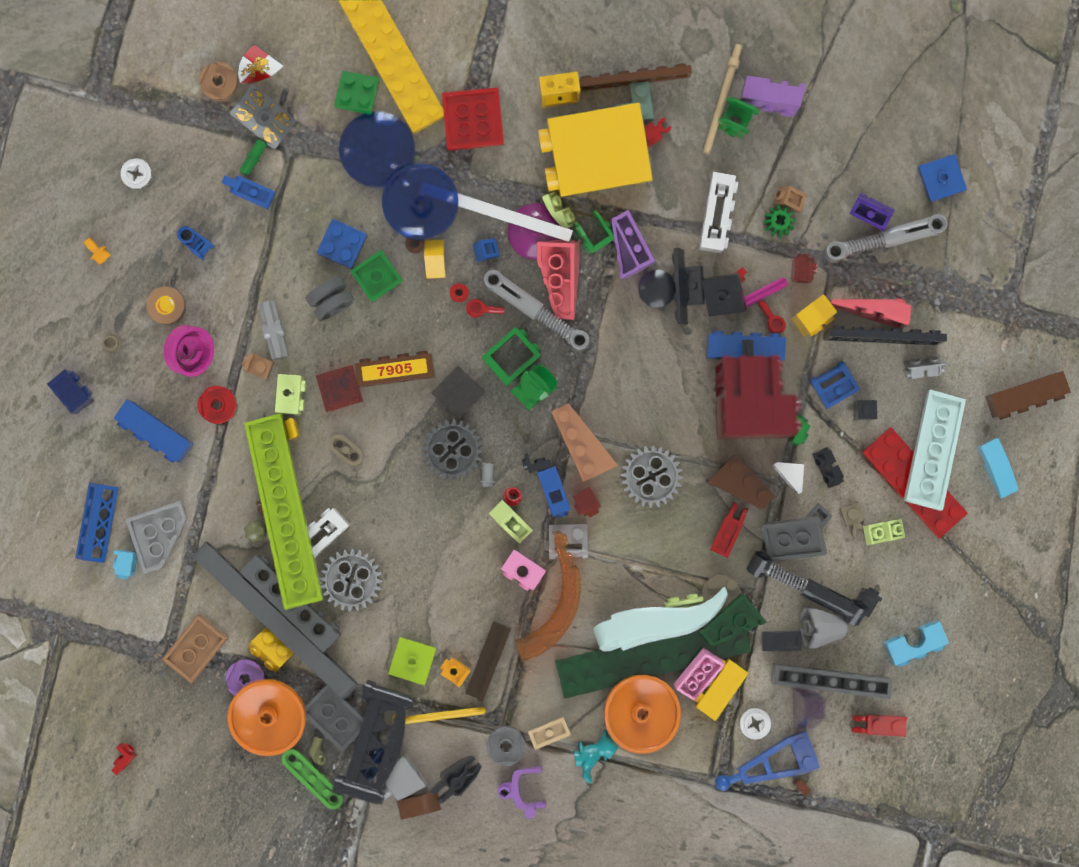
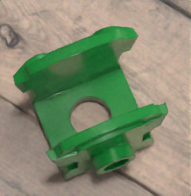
(737, 109)
(605, 227)
(535, 386)

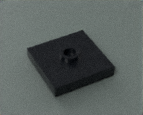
(723, 294)

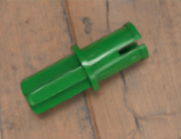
(253, 157)

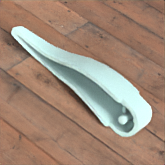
(655, 623)

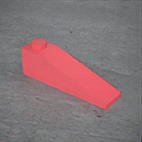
(560, 269)
(885, 311)

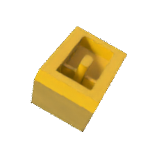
(434, 259)

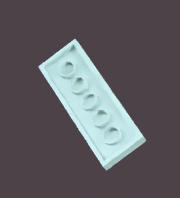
(934, 450)

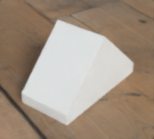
(791, 474)

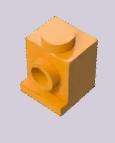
(462, 671)

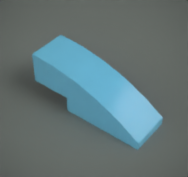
(998, 467)

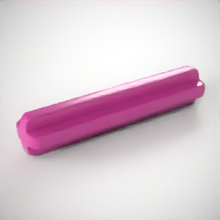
(765, 291)

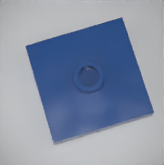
(942, 178)

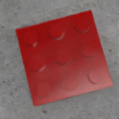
(472, 119)

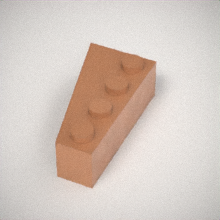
(582, 445)

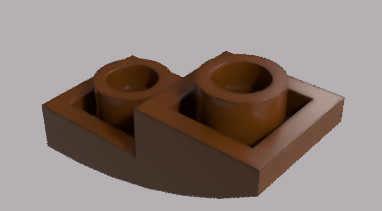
(418, 805)

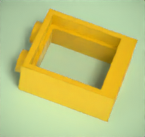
(559, 85)

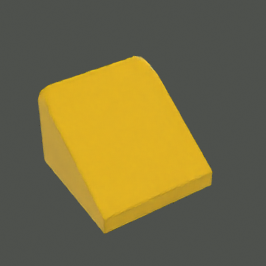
(292, 429)

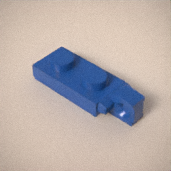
(250, 191)

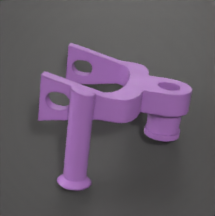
(514, 792)

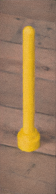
(444, 715)

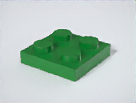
(356, 92)
(376, 276)

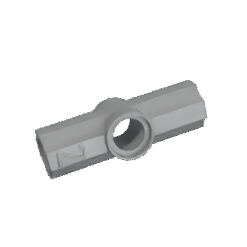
(273, 330)

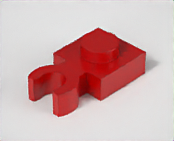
(653, 132)

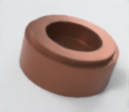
(801, 786)

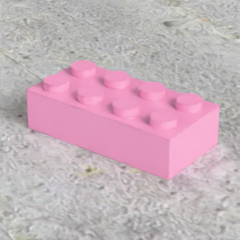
(699, 674)

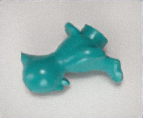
(590, 754)

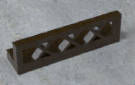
(488, 661)

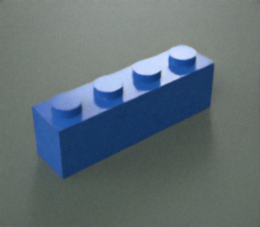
(731, 345)
(153, 431)

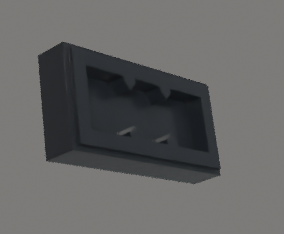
(781, 640)

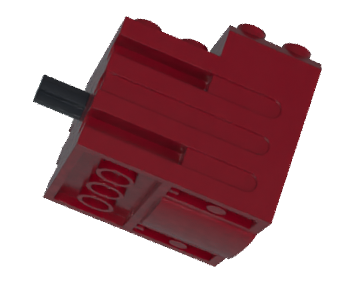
(751, 398)

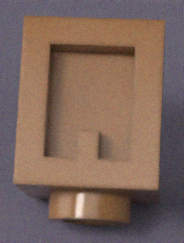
(789, 197)
(257, 365)

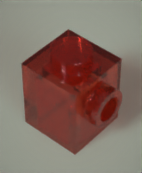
(803, 269)
(586, 503)

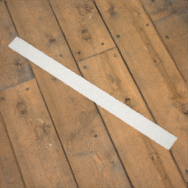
(514, 217)

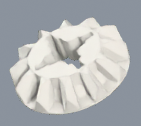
(132, 166)
(764, 725)

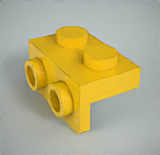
(270, 650)

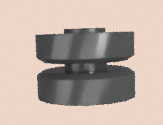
(330, 298)

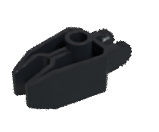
(456, 778)

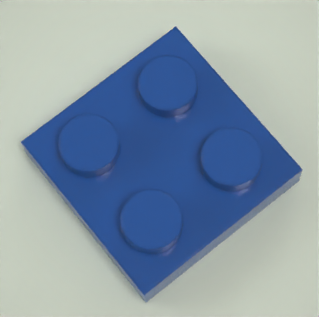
(342, 243)

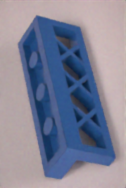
(90, 520)

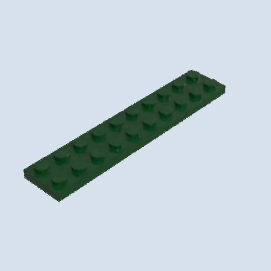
(605, 669)

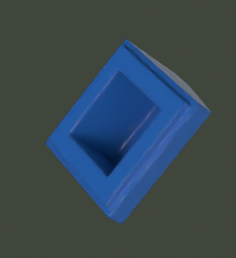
(486, 250)

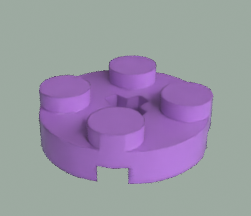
(243, 667)

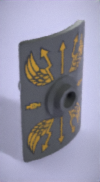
(263, 116)

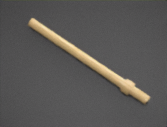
(733, 64)

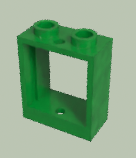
(522, 335)

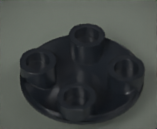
(657, 288)

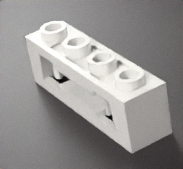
(723, 182)
(336, 520)

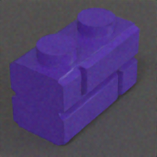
(872, 211)

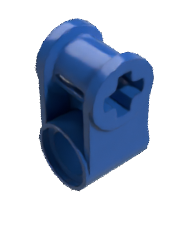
(196, 244)

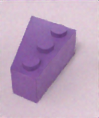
(773, 96)
(631, 246)

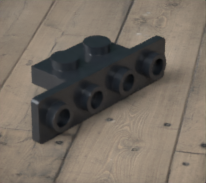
(688, 286)

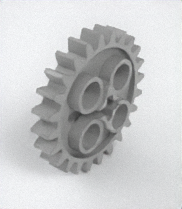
(659, 492)
(367, 585)

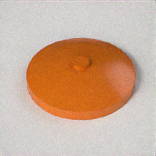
(642, 714)
(266, 717)

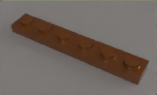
(625, 78)

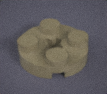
(719, 581)

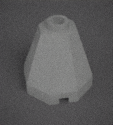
(821, 627)

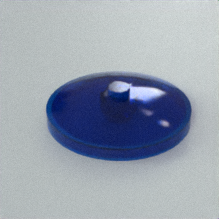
(376, 148)
(420, 202)

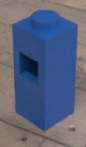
(554, 492)

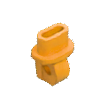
(100, 254)

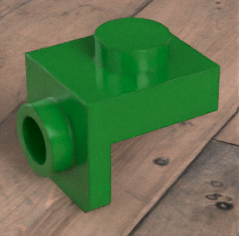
(801, 435)

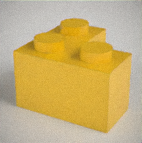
(811, 318)

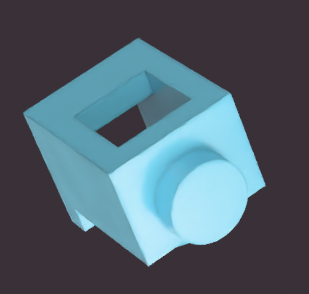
(125, 563)

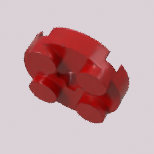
(209, 397)

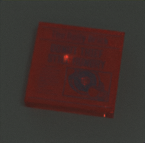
(339, 388)

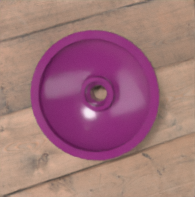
(525, 240)

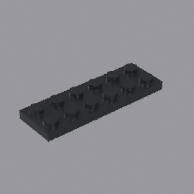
(877, 335)

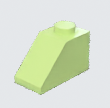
(510, 522)

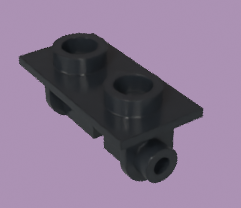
(831, 475)

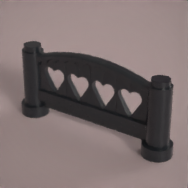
(355, 782)

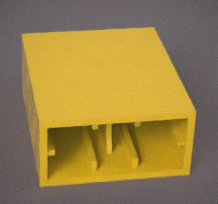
(596, 150)

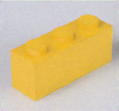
(721, 689)

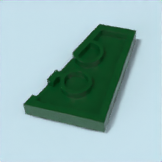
(734, 619)

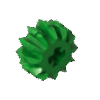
(786, 224)

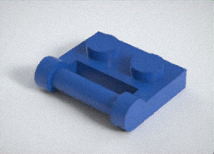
(838, 390)

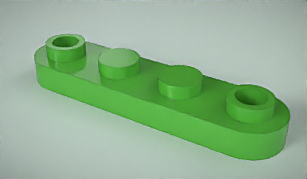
(311, 778)

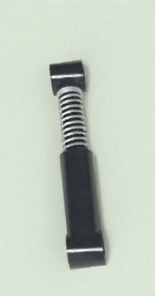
(850, 609)

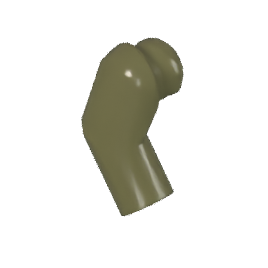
(315, 751)

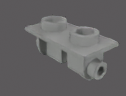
(933, 365)

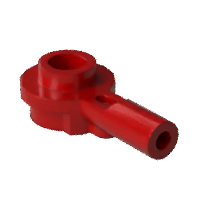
(476, 308)
(775, 323)

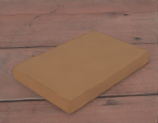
(195, 648)

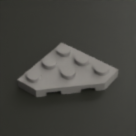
(156, 534)

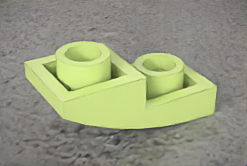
(563, 217)
(884, 531)

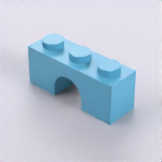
(931, 639)

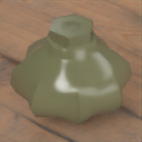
(255, 531)

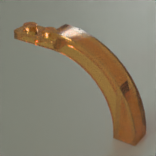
(561, 619)

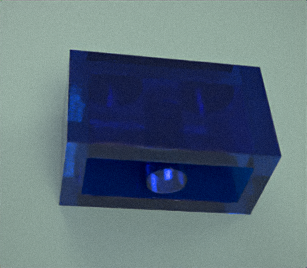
(70, 391)

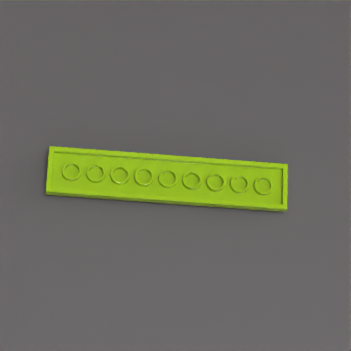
(283, 511)

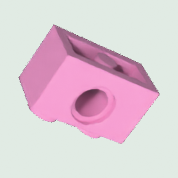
(534, 574)

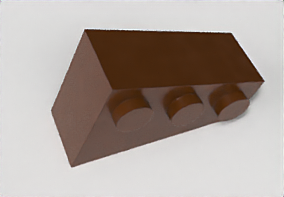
(741, 483)

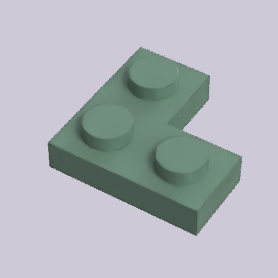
(641, 93)

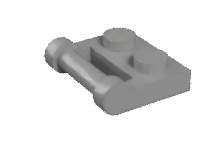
(575, 534)

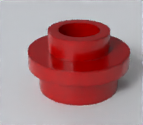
(463, 297)
(512, 492)

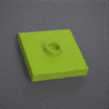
(412, 661)

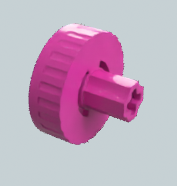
(179, 345)

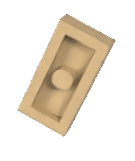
(549, 733)

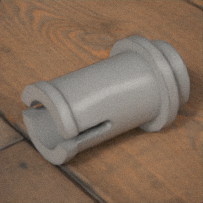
(487, 475)

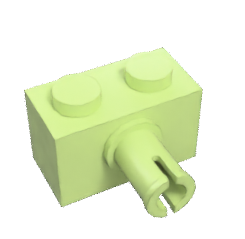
(289, 394)

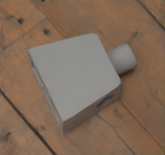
(403, 780)

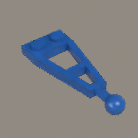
(802, 752)

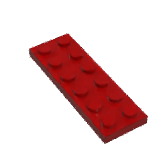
(893, 461)

